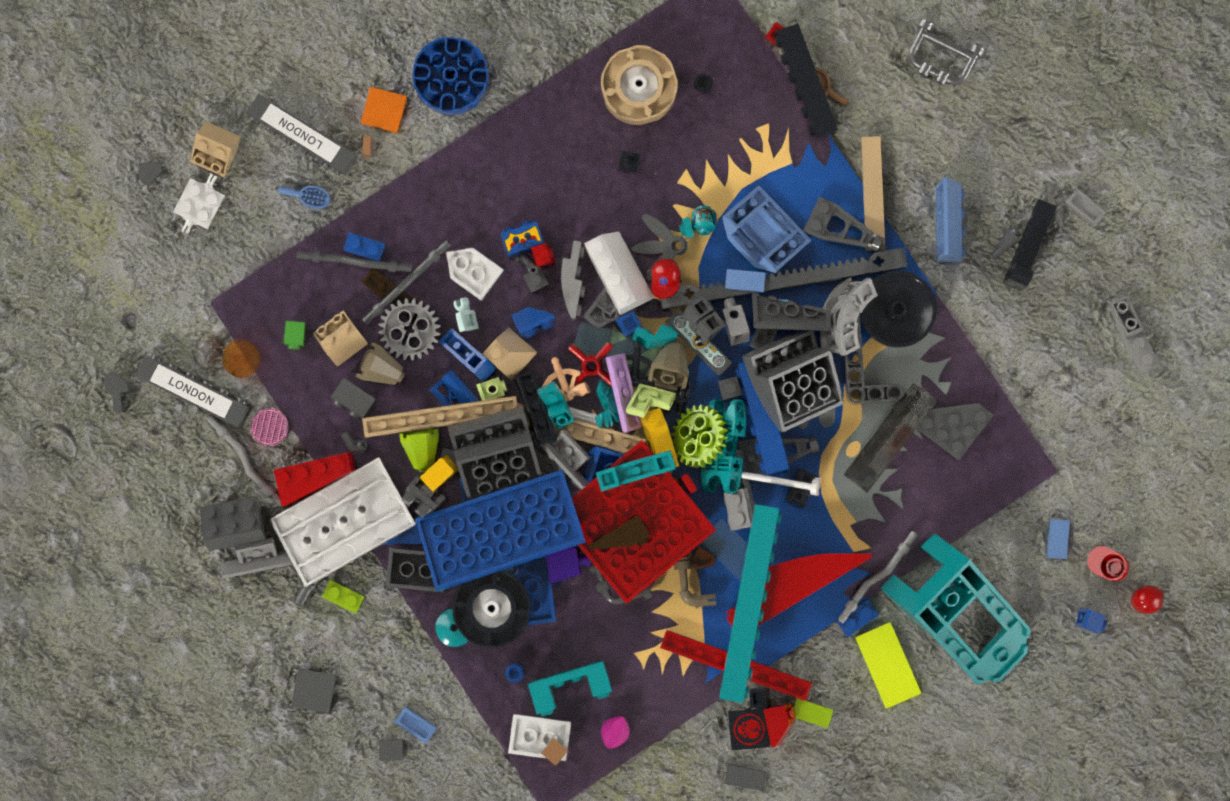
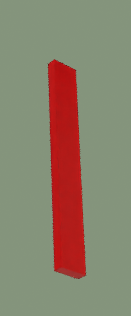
(716, 658)

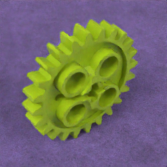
(699, 436)

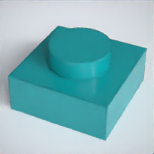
(686, 228)

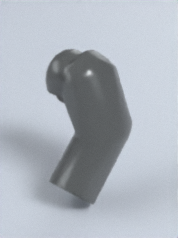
(528, 262)

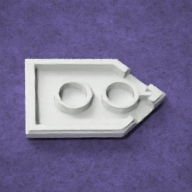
(473, 271)

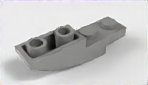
(573, 288)
(1133, 335)

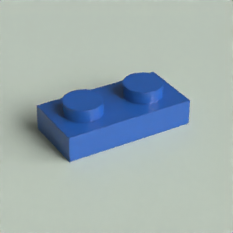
(364, 247)
(863, 615)

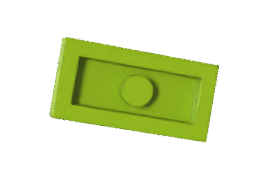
(343, 596)

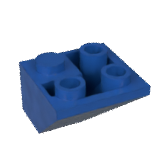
(531, 320)

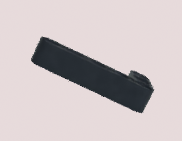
(1019, 271)

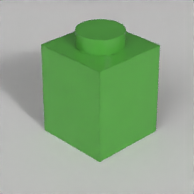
(295, 334)

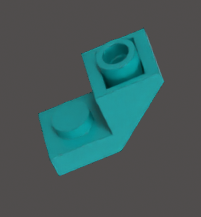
(663, 336)
(556, 405)

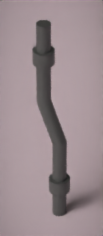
(391, 266)
(380, 307)

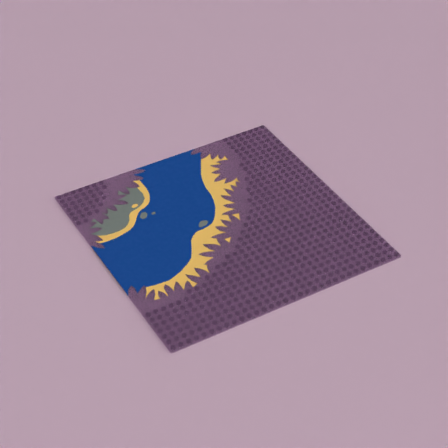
(558, 164)

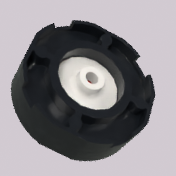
(486, 627)

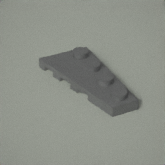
(778, 314)

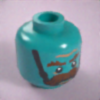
(704, 220)

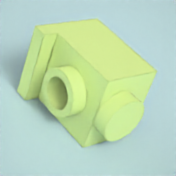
(483, 389)

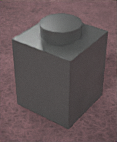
(729, 389)
(392, 749)

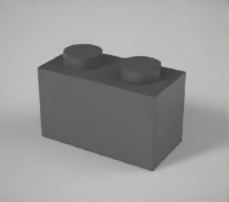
(353, 398)

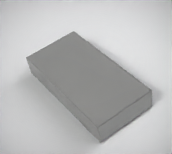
(1085, 207)

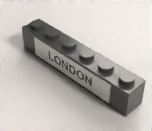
(301, 134)
(192, 391)

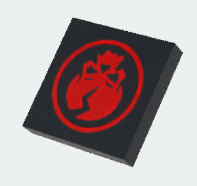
(748, 729)

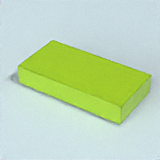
(813, 713)

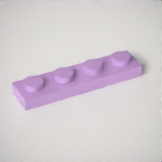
(622, 391)

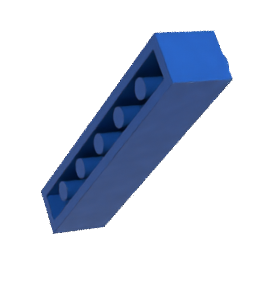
(767, 435)

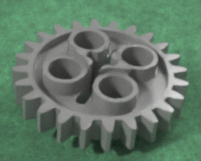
(393, 321)

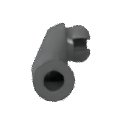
(354, 445)

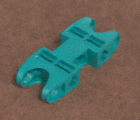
(728, 458)

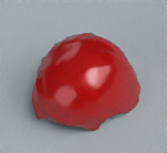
(1147, 599)

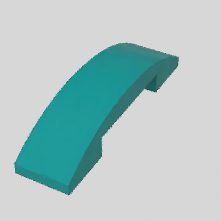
(635, 470)

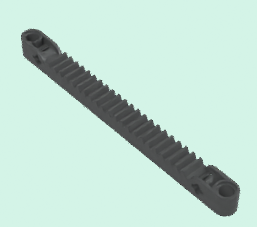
(891, 260)

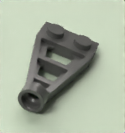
(820, 218)
(752, 459)

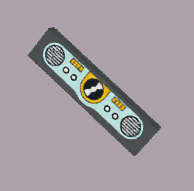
(707, 352)

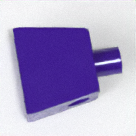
(566, 564)

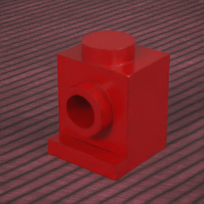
(543, 255)

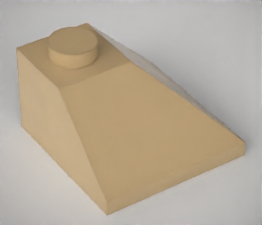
(509, 353)

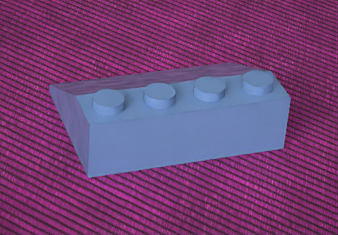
(949, 221)

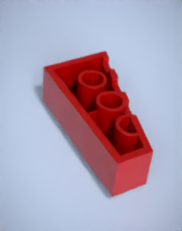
(305, 478)

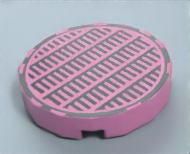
(269, 427)

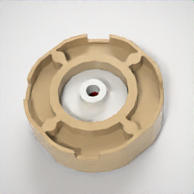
(644, 67)

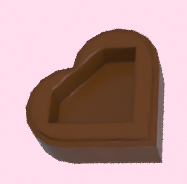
(702, 558)

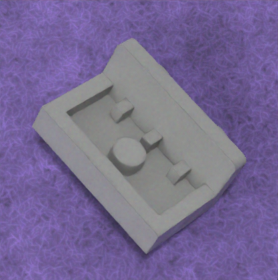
(738, 509)

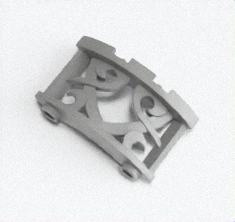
(845, 304)

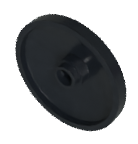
(901, 311)

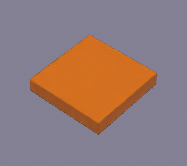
(383, 110)

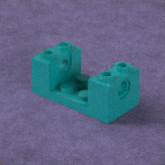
(542, 692)

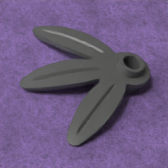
(667, 246)

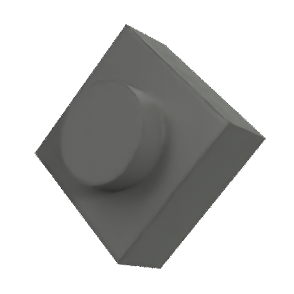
(536, 281)

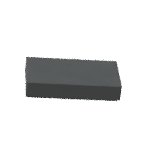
(745, 777)

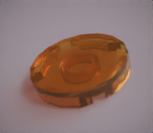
(241, 358)

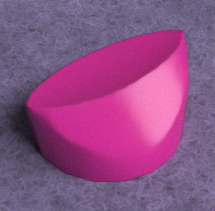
(615, 731)

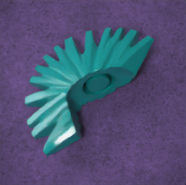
(608, 402)

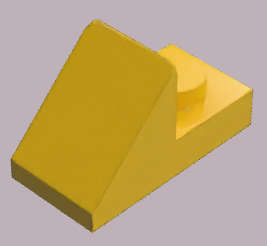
(439, 473)

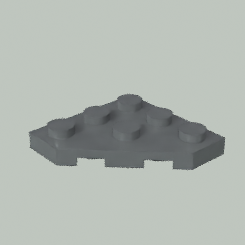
(955, 427)

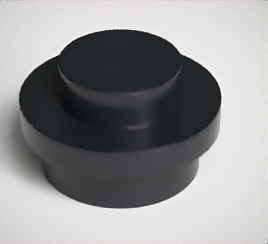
(703, 83)

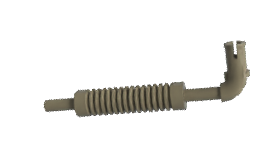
(690, 599)

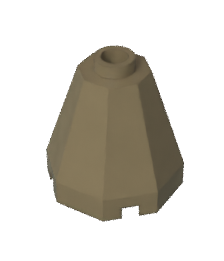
(379, 366)
(670, 368)

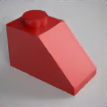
(779, 722)

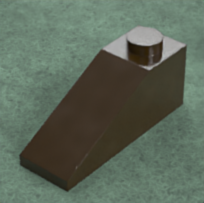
(627, 534)

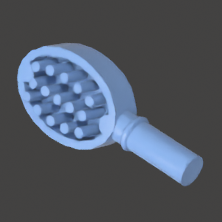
(310, 196)

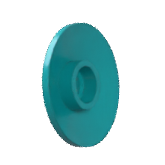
(444, 631)

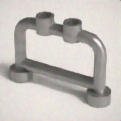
(942, 77)

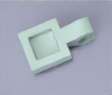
(465, 318)

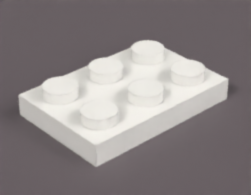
(533, 734)

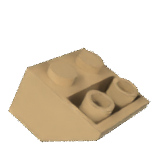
(214, 148)
(340, 338)

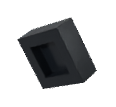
(759, 698)

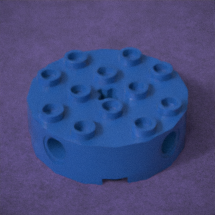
(453, 57)

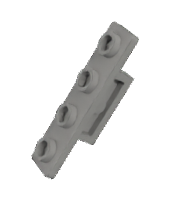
(568, 456)
(254, 558)

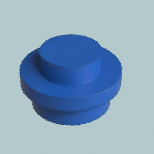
(514, 672)

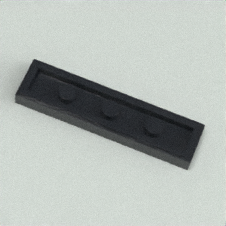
(535, 408)

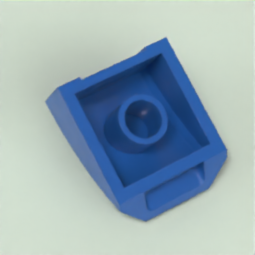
(600, 460)

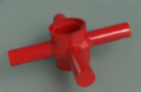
(595, 358)

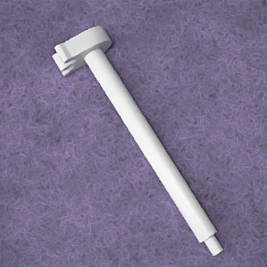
(814, 487)

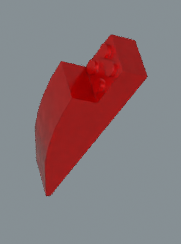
(799, 578)

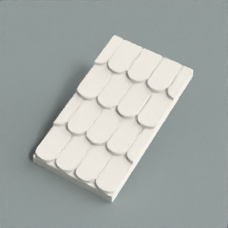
(342, 522)

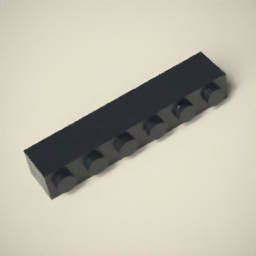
(806, 82)

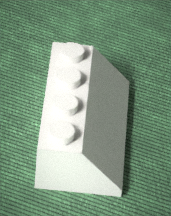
(618, 271)

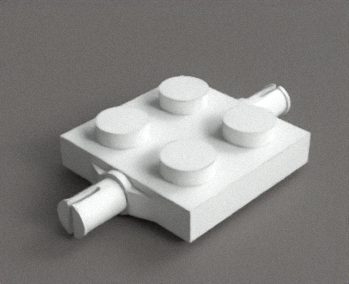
(199, 204)

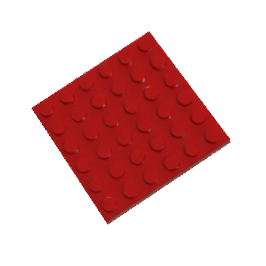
(664, 508)

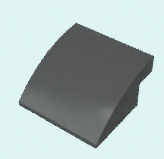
(794, 379)
(494, 452)

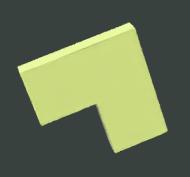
(649, 396)

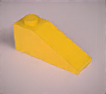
(658, 433)

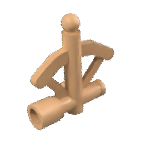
(568, 391)

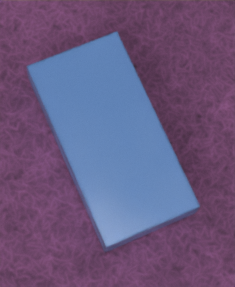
(745, 280)
(1058, 538)
(415, 725)

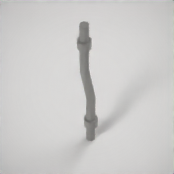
(222, 431)
(851, 605)

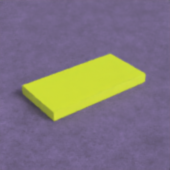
(888, 665)

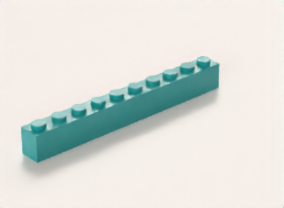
(749, 602)

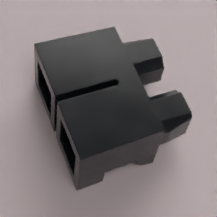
(798, 496)

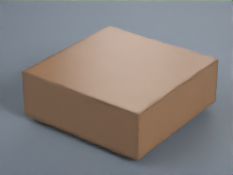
(367, 146)
(554, 751)

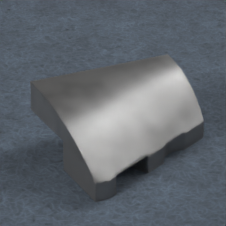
(602, 310)

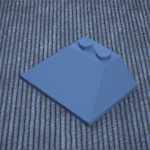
(763, 231)

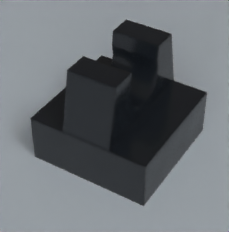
(629, 162)

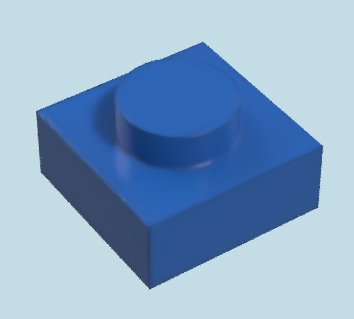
(628, 323)

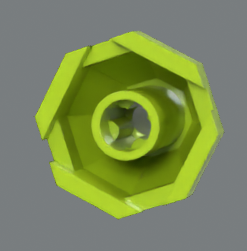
(420, 447)

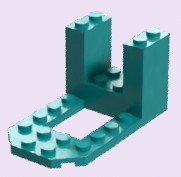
(947, 597)

